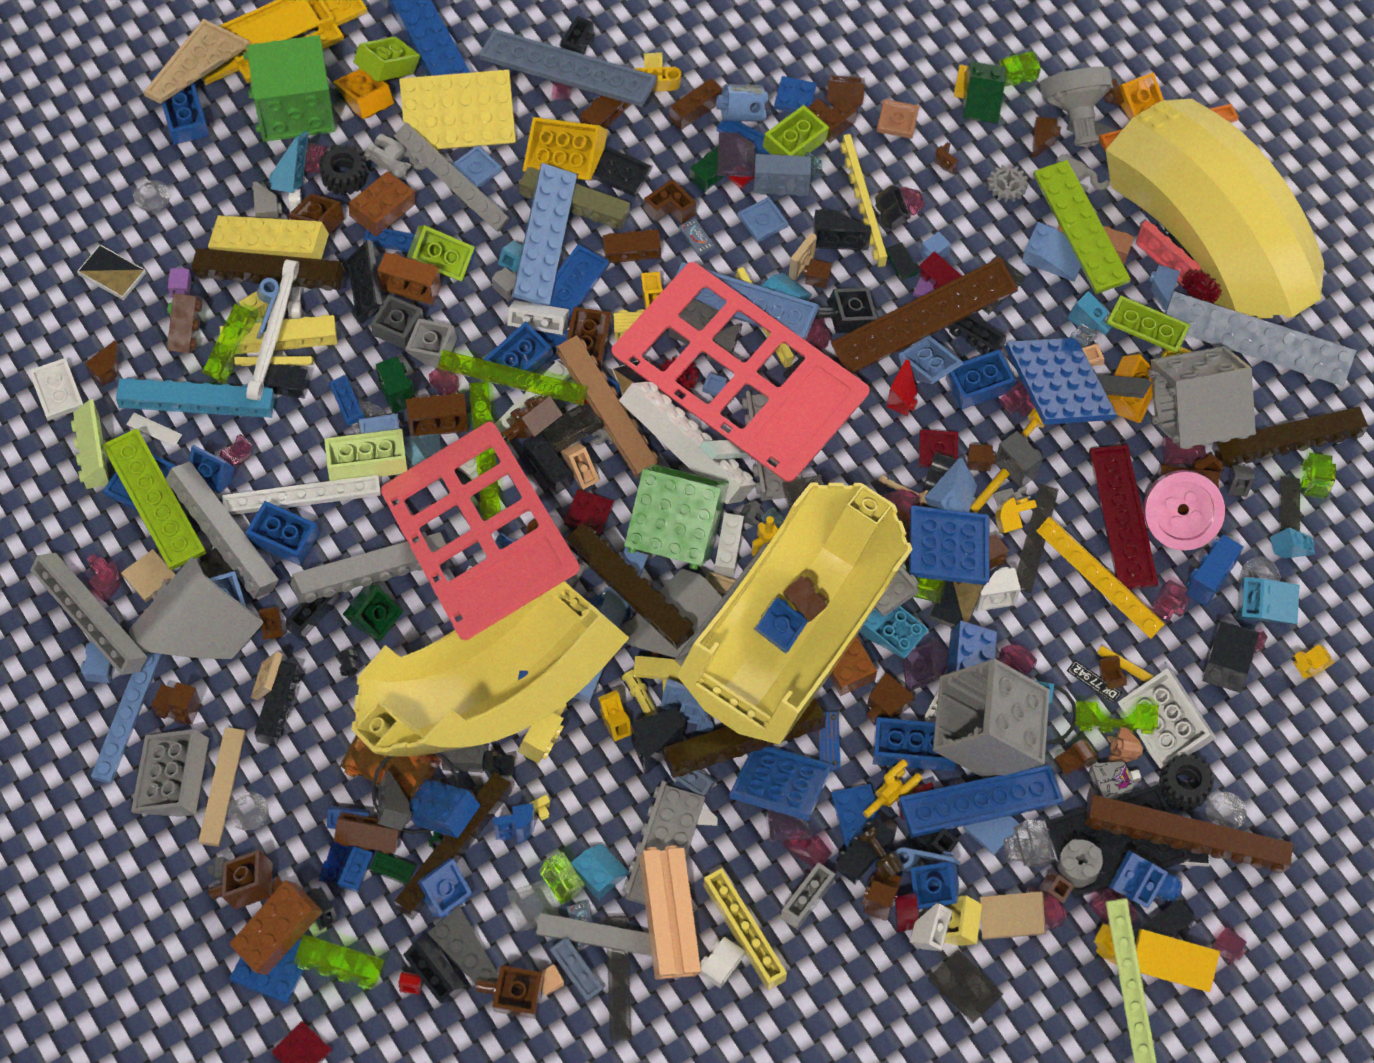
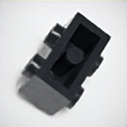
(578, 36)

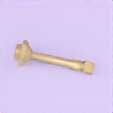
(883, 480)

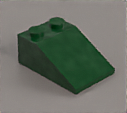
(983, 92)

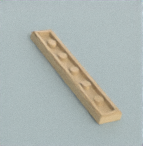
(222, 787)

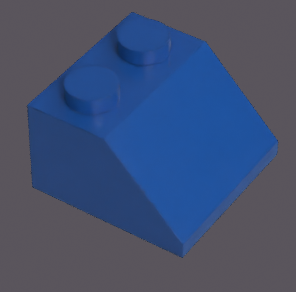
(214, 470)
(935, 884)

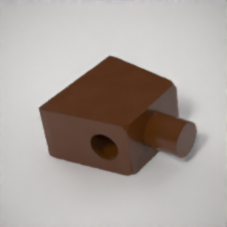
(888, 699)

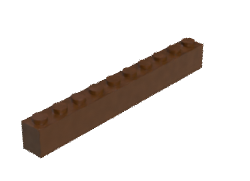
(1188, 833)

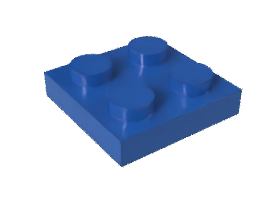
(794, 94)

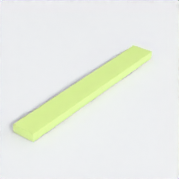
(1130, 981)

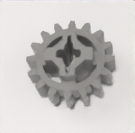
(999, 186)

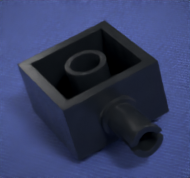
(848, 309)

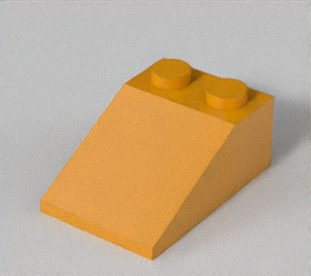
(364, 93)
(1140, 94)

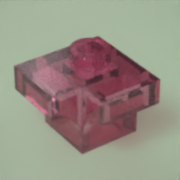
(1017, 400)
(1171, 600)

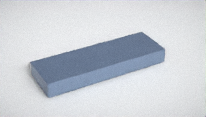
(576, 969)

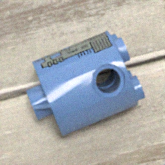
(742, 103)

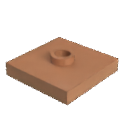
(897, 118)

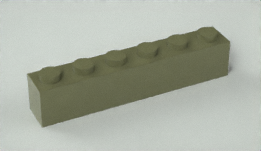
(585, 202)

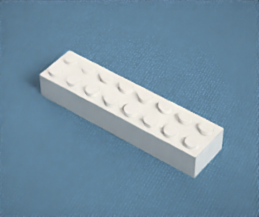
(684, 438)

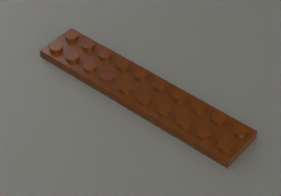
(924, 316)

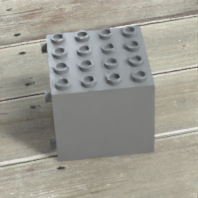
(1203, 397)
(991, 719)

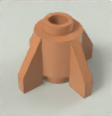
(1124, 747)

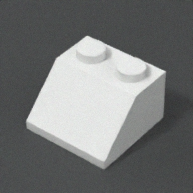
(1000, 591)

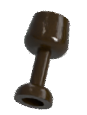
(889, 862)

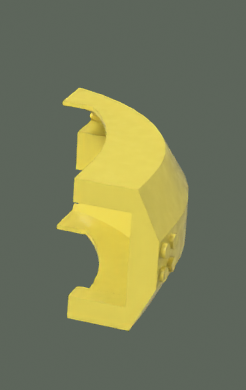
(1221, 206)
(852, 552)
(470, 689)

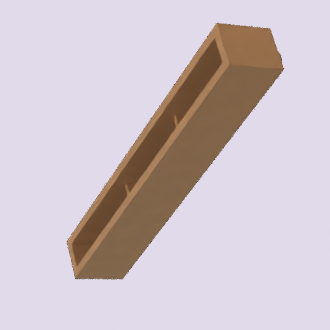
(606, 405)

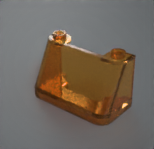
(408, 771)

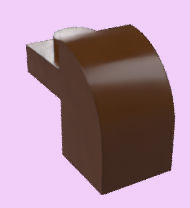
(1076, 758)

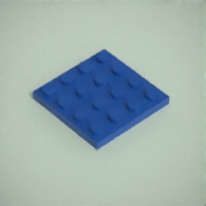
(949, 545)
(781, 782)

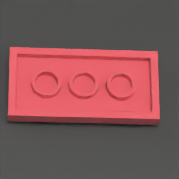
(1164, 251)

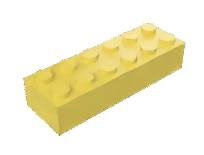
(269, 236)

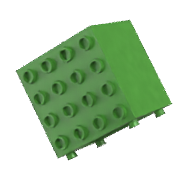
(290, 88)
(676, 515)

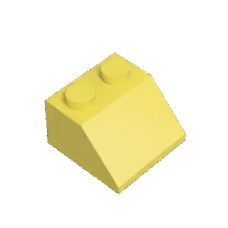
(964, 922)

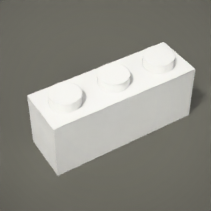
(538, 316)
(729, 545)

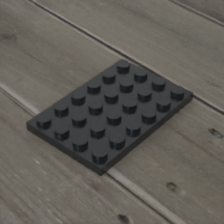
(1114, 846)

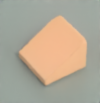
(1094, 355)
(552, 980)

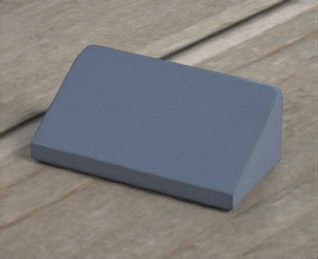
(697, 781)

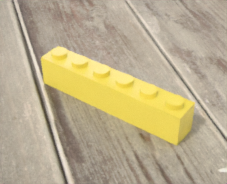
(293, 334)
(745, 929)

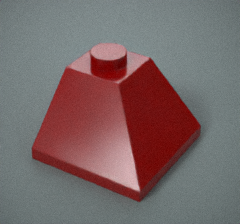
(903, 391)

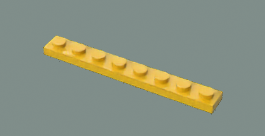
(1100, 577)

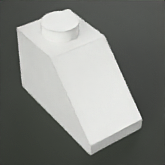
(931, 928)

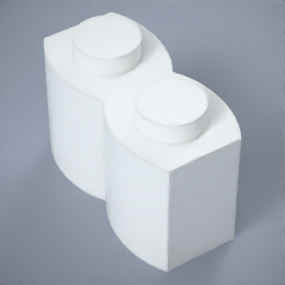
(721, 962)

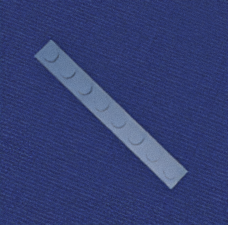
(125, 719)

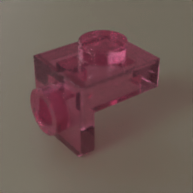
(913, 200)
(237, 452)

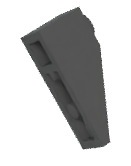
(392, 803)

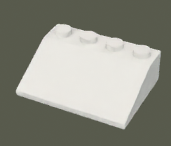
(1179, 721)

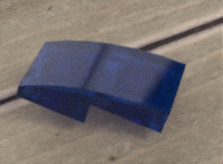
(335, 863)

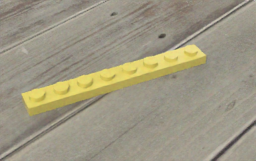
(864, 205)

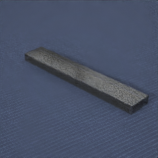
(1034, 542)
(618, 987)

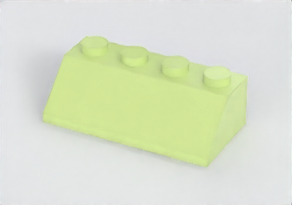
(89, 442)
(366, 455)

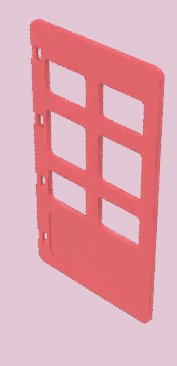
(798, 414)
(507, 575)

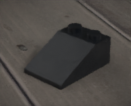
(839, 231)
(1230, 656)

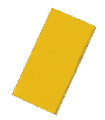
(1176, 960)

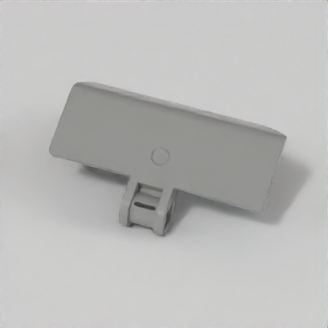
(692, 597)
(194, 619)

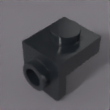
(499, 764)

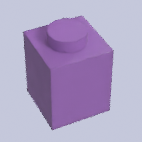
(179, 281)

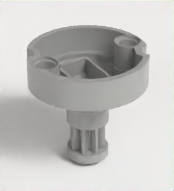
(1077, 94)

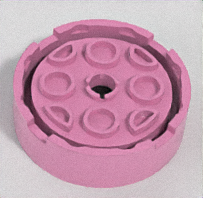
(1204, 513)

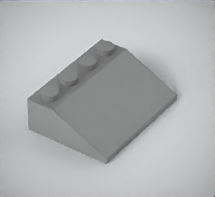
(170, 773)

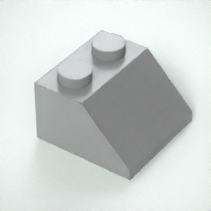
(429, 340)

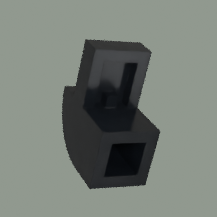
(937, 842)

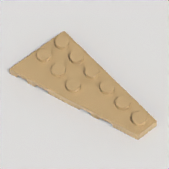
(199, 54)

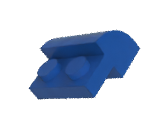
(518, 825)
(1138, 879)

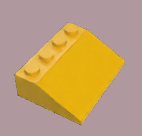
(565, 146)

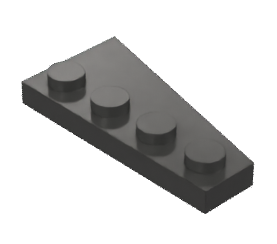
(462, 946)

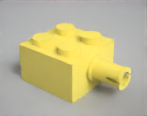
(538, 739)

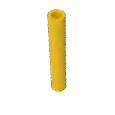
(989, 491)
(1126, 665)

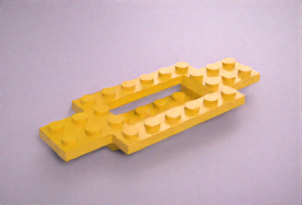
(283, 21)

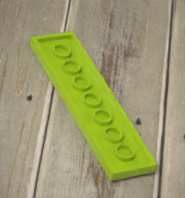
(1081, 227)
(153, 499)

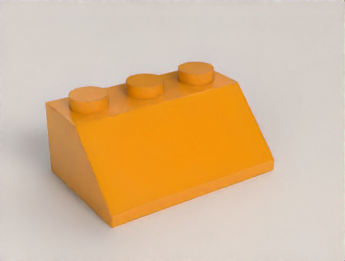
(1132, 407)

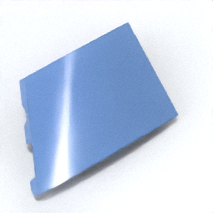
(678, 696)

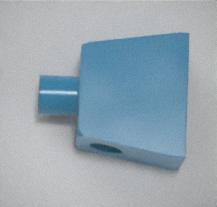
(1090, 313)

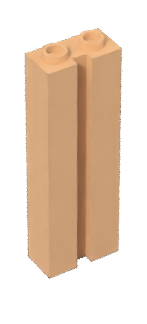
(669, 913)

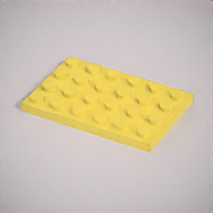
(460, 109)

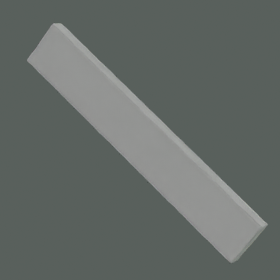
(594, 934)

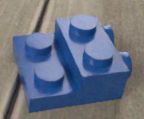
(781, 624)
(444, 888)

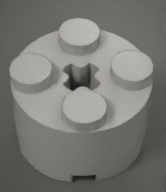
(1083, 852)

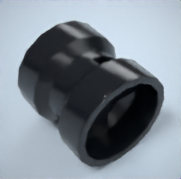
(348, 662)

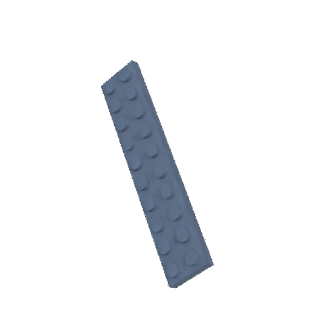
(568, 67)
(1263, 339)

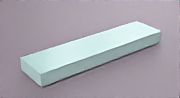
(722, 450)

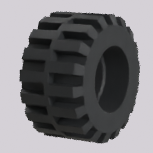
(339, 158)
(1190, 767)

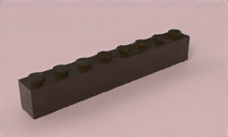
(257, 267)
(1292, 437)
(630, 586)
(727, 744)
(490, 798)

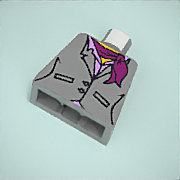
(1113, 779)

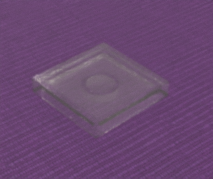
(530, 902)

